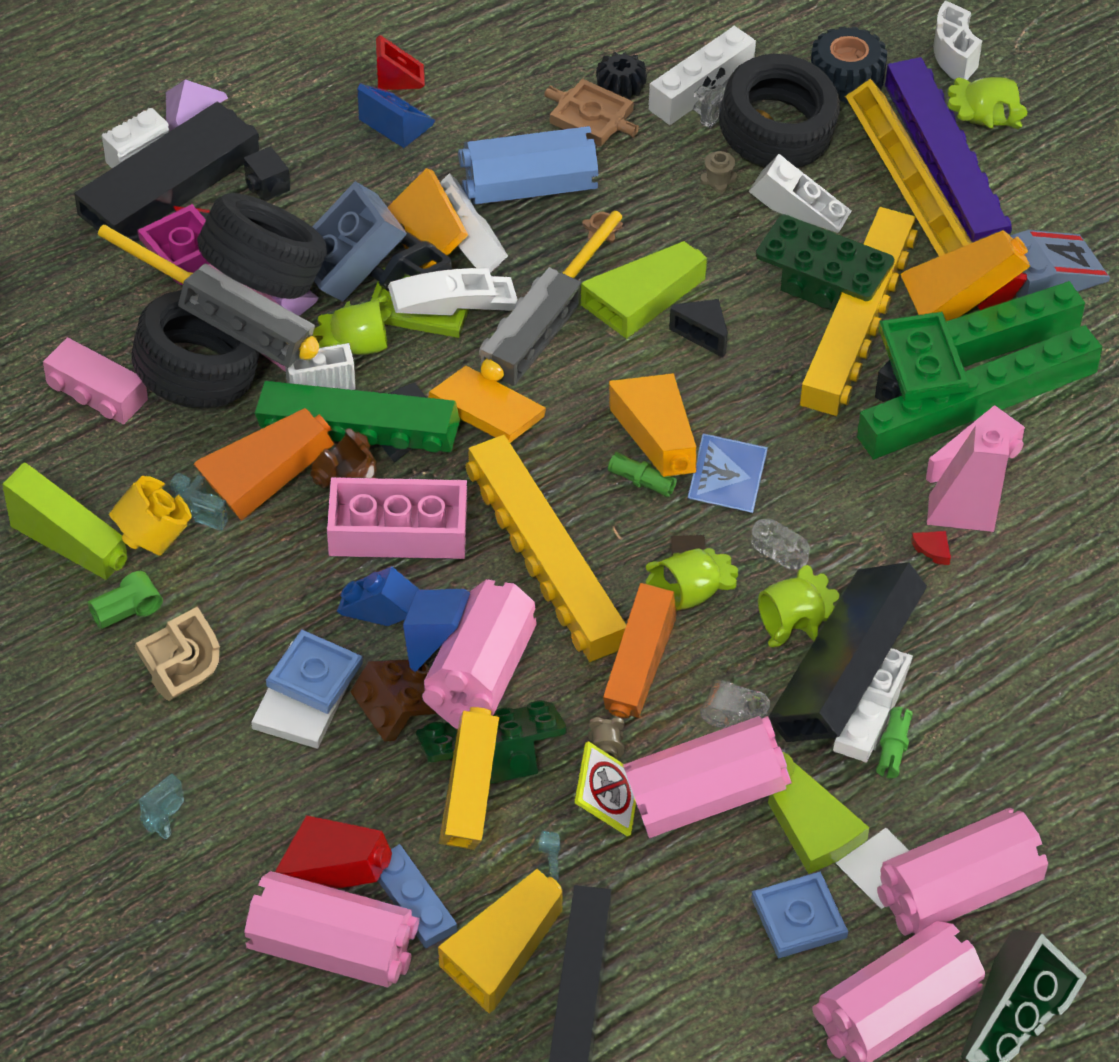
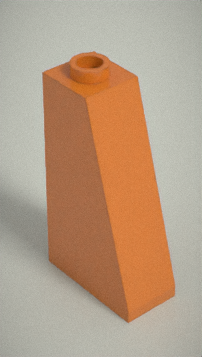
(265, 460)
(640, 651)

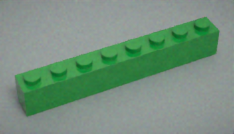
(996, 383)

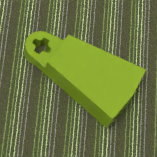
(815, 820)

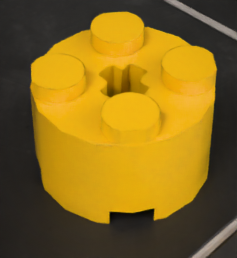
(150, 516)

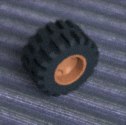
(850, 58)

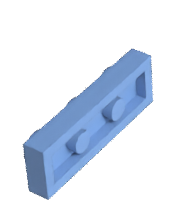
(411, 891)

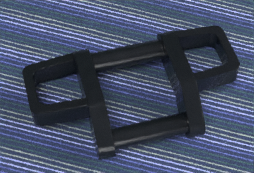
(410, 260)

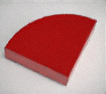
(933, 546)

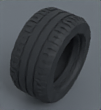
(784, 80)
(262, 246)
(187, 376)

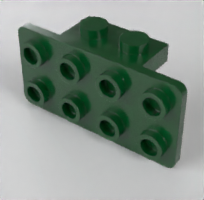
(822, 263)
(514, 742)

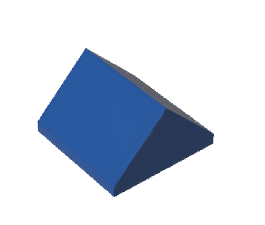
(391, 115)
(431, 621)

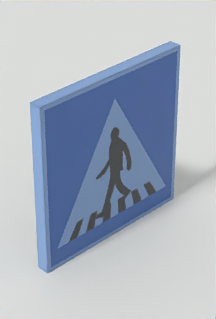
(727, 473)

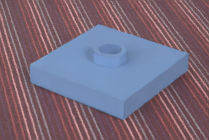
(314, 671)
(799, 914)

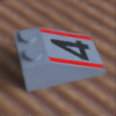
(1059, 259)

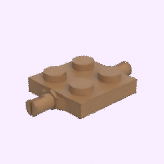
(593, 107)

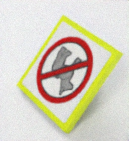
(605, 789)

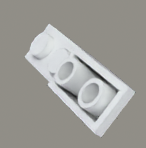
(481, 243)
(452, 289)
(873, 711)

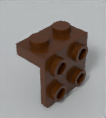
(391, 694)

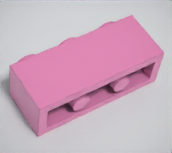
(95, 381)

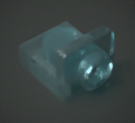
(204, 507)
(159, 804)

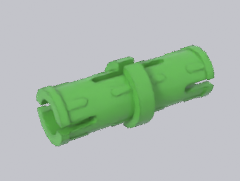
(641, 474)
(894, 742)

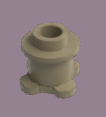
(719, 171)
(607, 735)

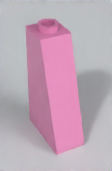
(972, 483)

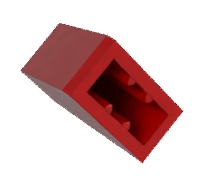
(335, 854)

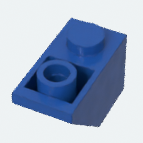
(378, 598)

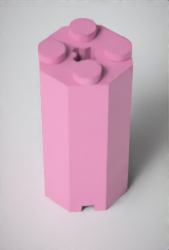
(481, 652)
(707, 775)
(962, 871)
(330, 929)
(899, 993)

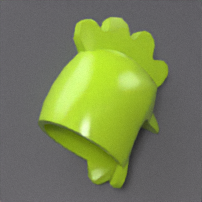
(984, 99)
(356, 324)
(697, 574)
(796, 605)

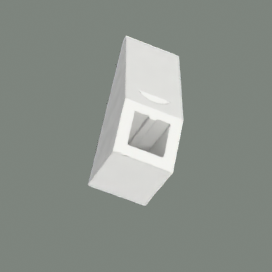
(795, 194)

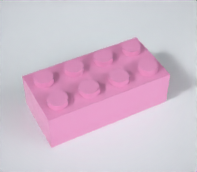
(397, 518)

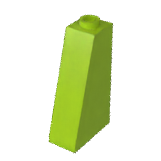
(643, 288)
(62, 523)

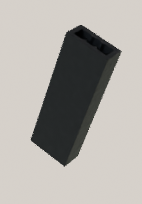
(168, 171)
(847, 653)
(581, 975)

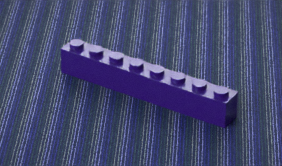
(944, 148)

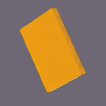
(429, 214)
(489, 404)

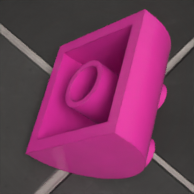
(176, 238)

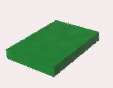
(923, 356)

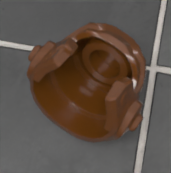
(347, 460)

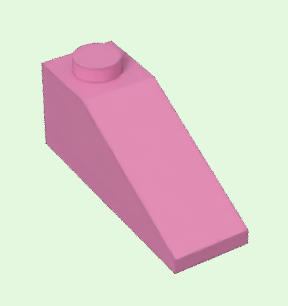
(993, 418)

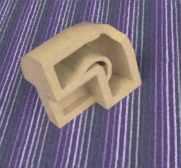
(180, 654)

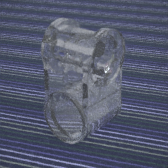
(733, 704)

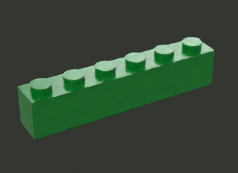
(1016, 323)
(381, 417)

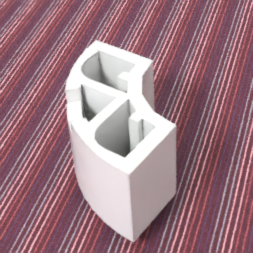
(954, 43)

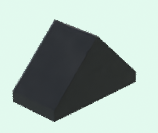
(701, 323)

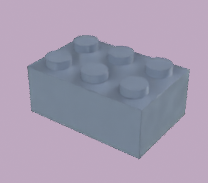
(357, 238)

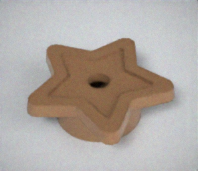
(596, 221)

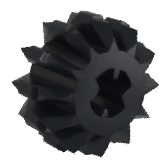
(622, 74)

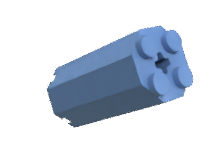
(529, 165)

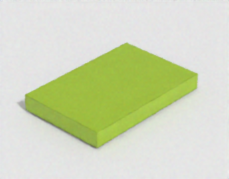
(438, 324)

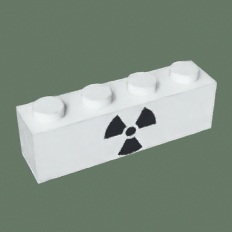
(673, 92)

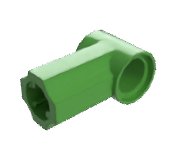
(133, 596)

